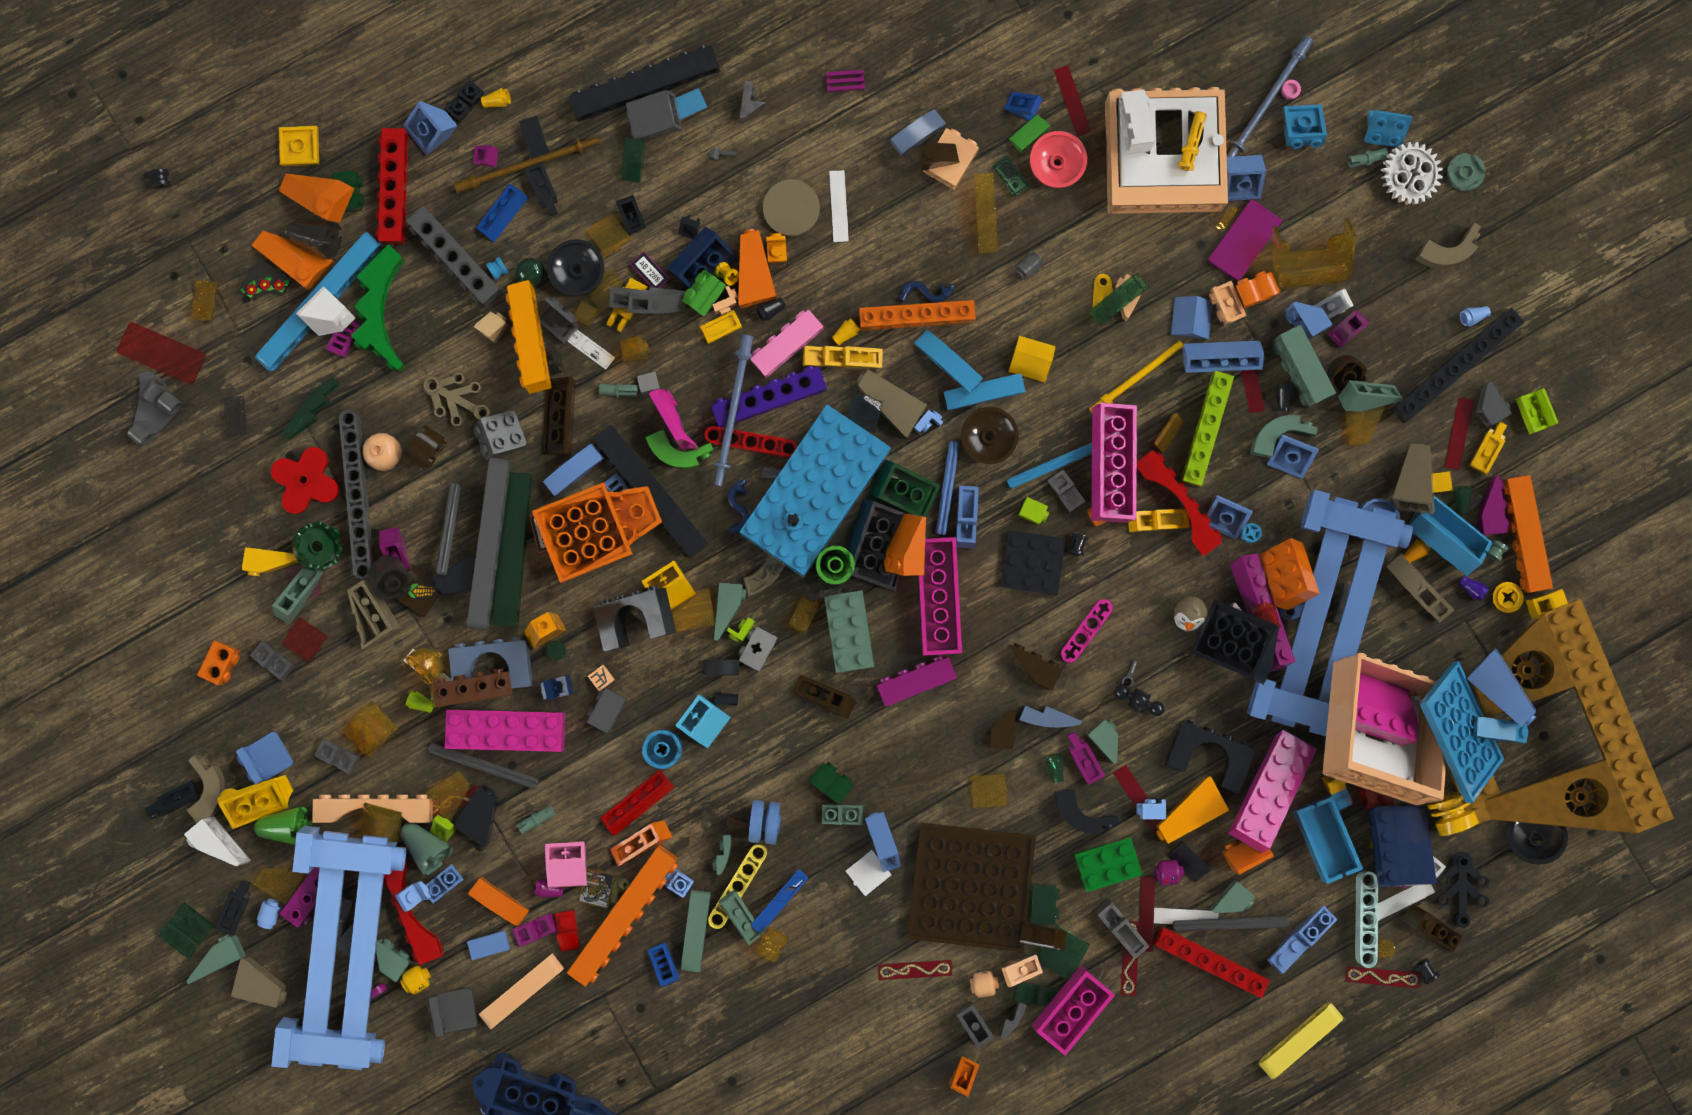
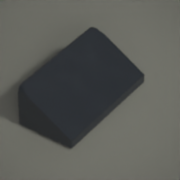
(1190, 861)

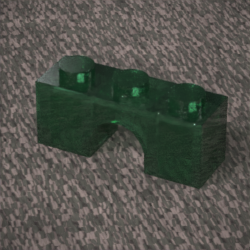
(1119, 298)

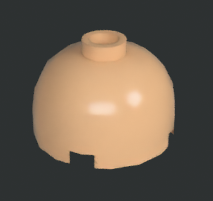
(381, 451)

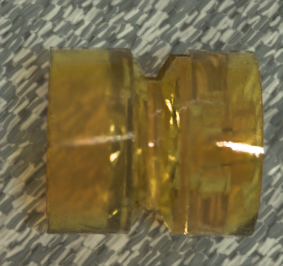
(770, 946)

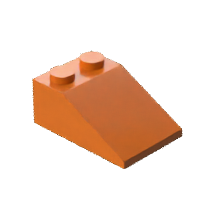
(907, 548)

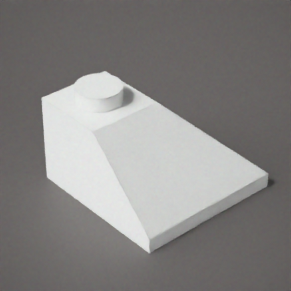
(325, 313)

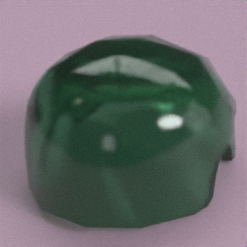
(530, 269)

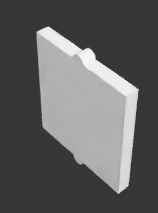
(867, 873)

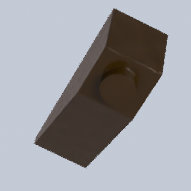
(825, 696)

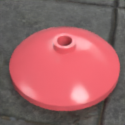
(1060, 147)

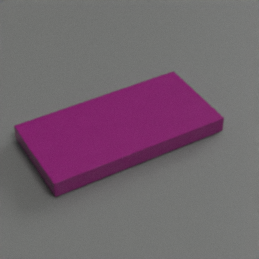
(1244, 240)

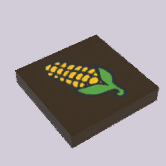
(422, 593)

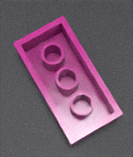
(1072, 1010)

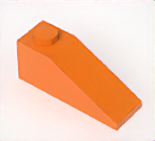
(641, 842)

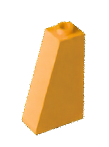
(544, 629)
(1194, 810)

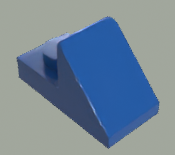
(1023, 104)

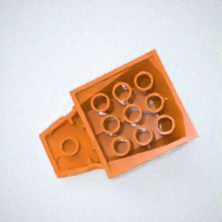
(594, 527)

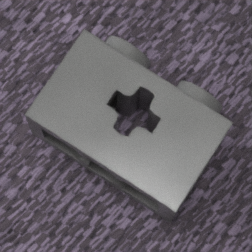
(766, 642)

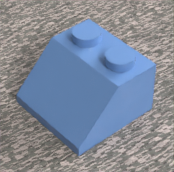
(1245, 177)

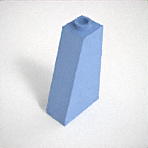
(1500, 685)

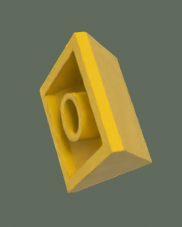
(1032, 359)

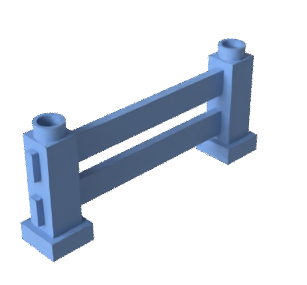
(1340, 520)

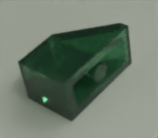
(633, 159)

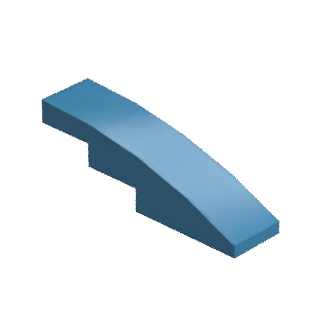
(948, 360)
(985, 392)

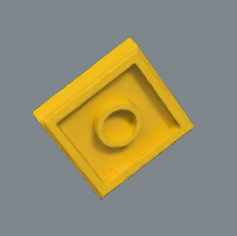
(299, 146)

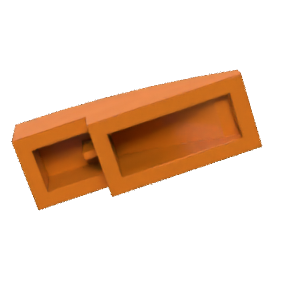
(498, 901)

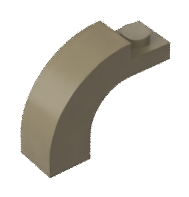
(1441, 257)
(213, 784)

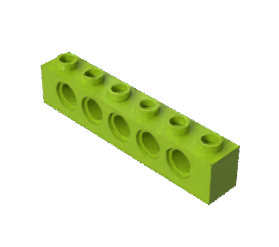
(1207, 429)

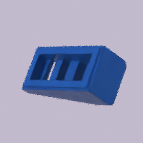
(660, 975)

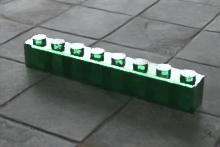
(512, 551)

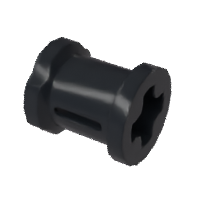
(1077, 544)
(1426, 971)

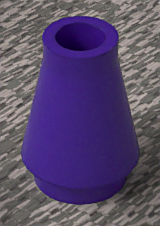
(1474, 588)

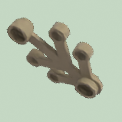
(453, 397)

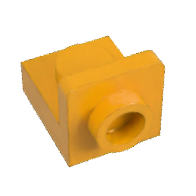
(776, 248)

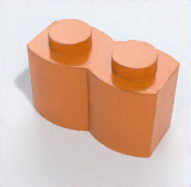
(1257, 289)

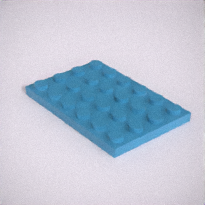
(1450, 715)

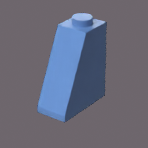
(883, 841)

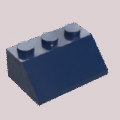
(701, 254)

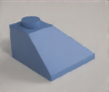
(429, 126)

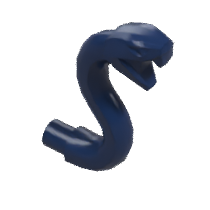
(909, 286)
(737, 487)

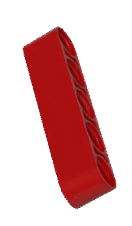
(759, 448)

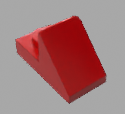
(567, 930)

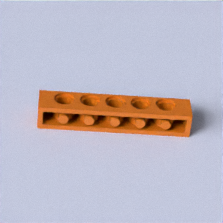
(917, 315)

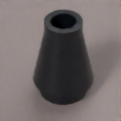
(769, 309)
(1284, 396)

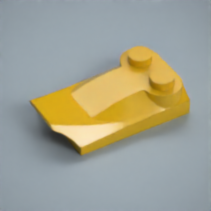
(255, 801)

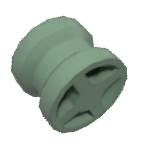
(1496, 550)

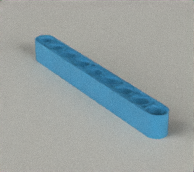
(336, 283)

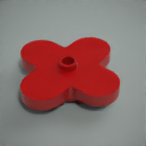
(318, 486)

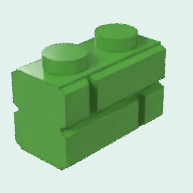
(703, 292)

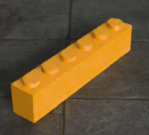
(528, 337)

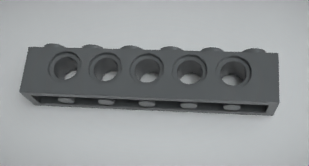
(422, 219)

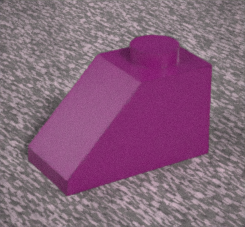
(393, 544)

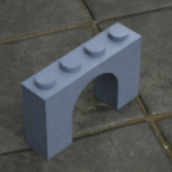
(515, 653)

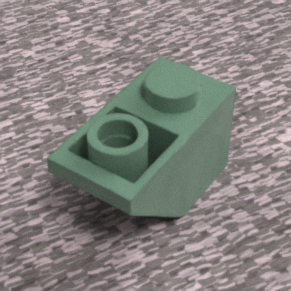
(391, 960)

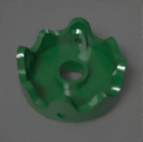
(328, 544)

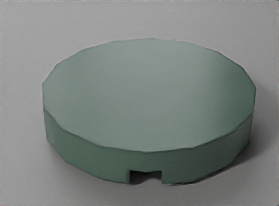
(1465, 172)

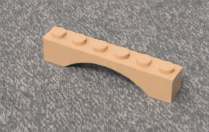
(332, 809)

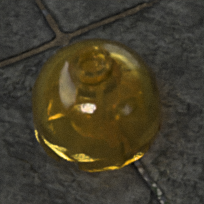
(426, 663)

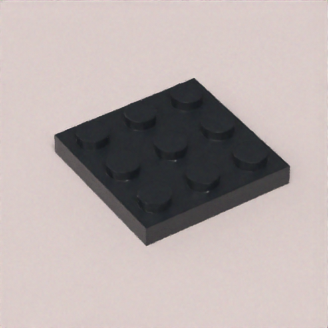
(1032, 562)

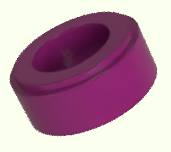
(378, 990)

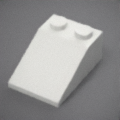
(214, 840)

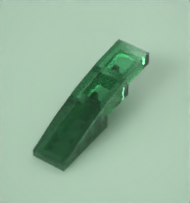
(306, 413)

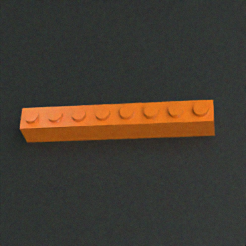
(622, 915)

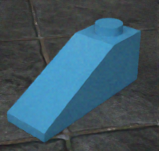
(1500, 730)

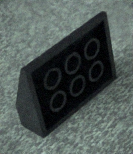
(870, 541)
(1237, 641)

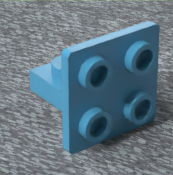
(1387, 128)

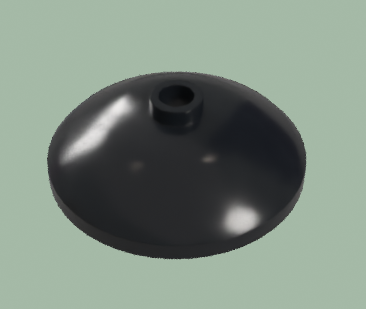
(574, 255)
(1552, 842)

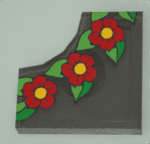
(264, 280)

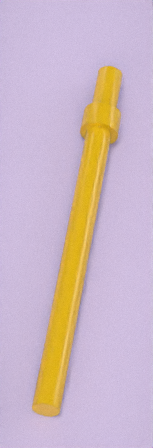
(1107, 398)

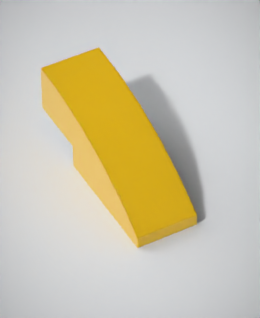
(1160, 520)

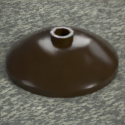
(994, 422)

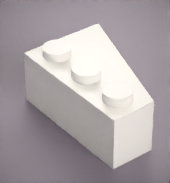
(1137, 121)

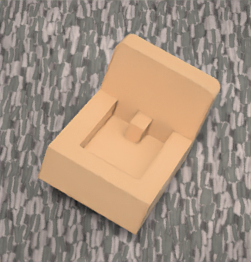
(725, 305)

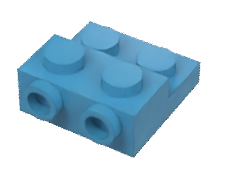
(1304, 126)

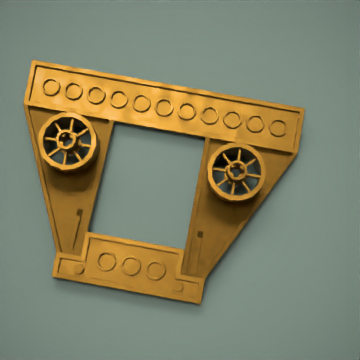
(1623, 782)

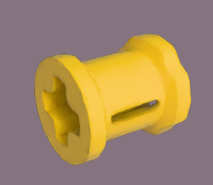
(724, 272)

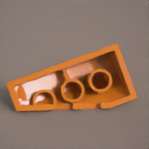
(319, 195)
(293, 259)

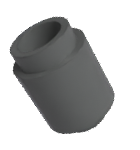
(1028, 266)

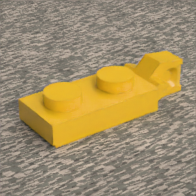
(1489, 449)

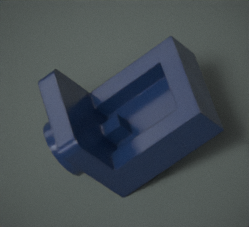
(556, 687)

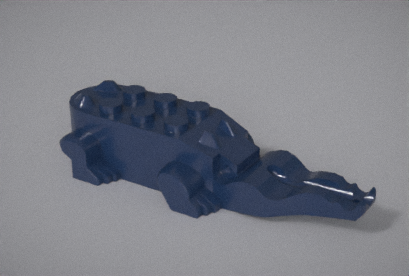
(511, 1090)

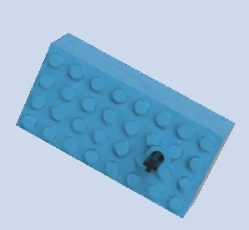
(815, 491)

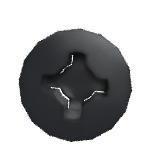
(159, 178)

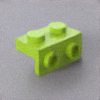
(1536, 411)

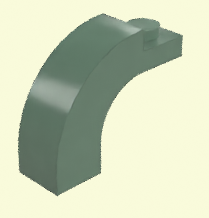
(1265, 439)

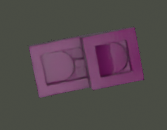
(534, 929)

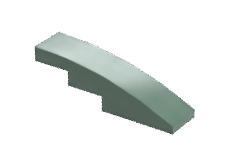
(695, 930)

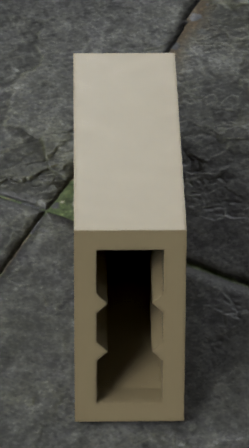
(898, 406)
(1415, 484)

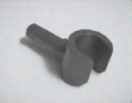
(715, 153)
(1130, 673)

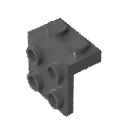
(557, 321)
(499, 434)
(452, 1011)

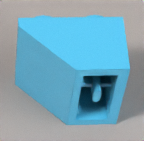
(703, 721)

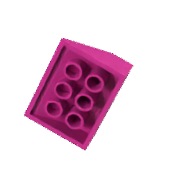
(1386, 711)

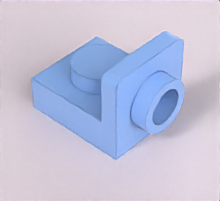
(924, 423)
(412, 895)

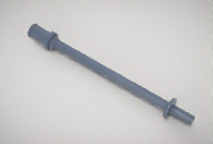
(1297, 55)
(743, 356)

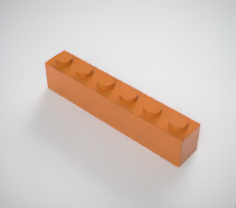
(1526, 534)

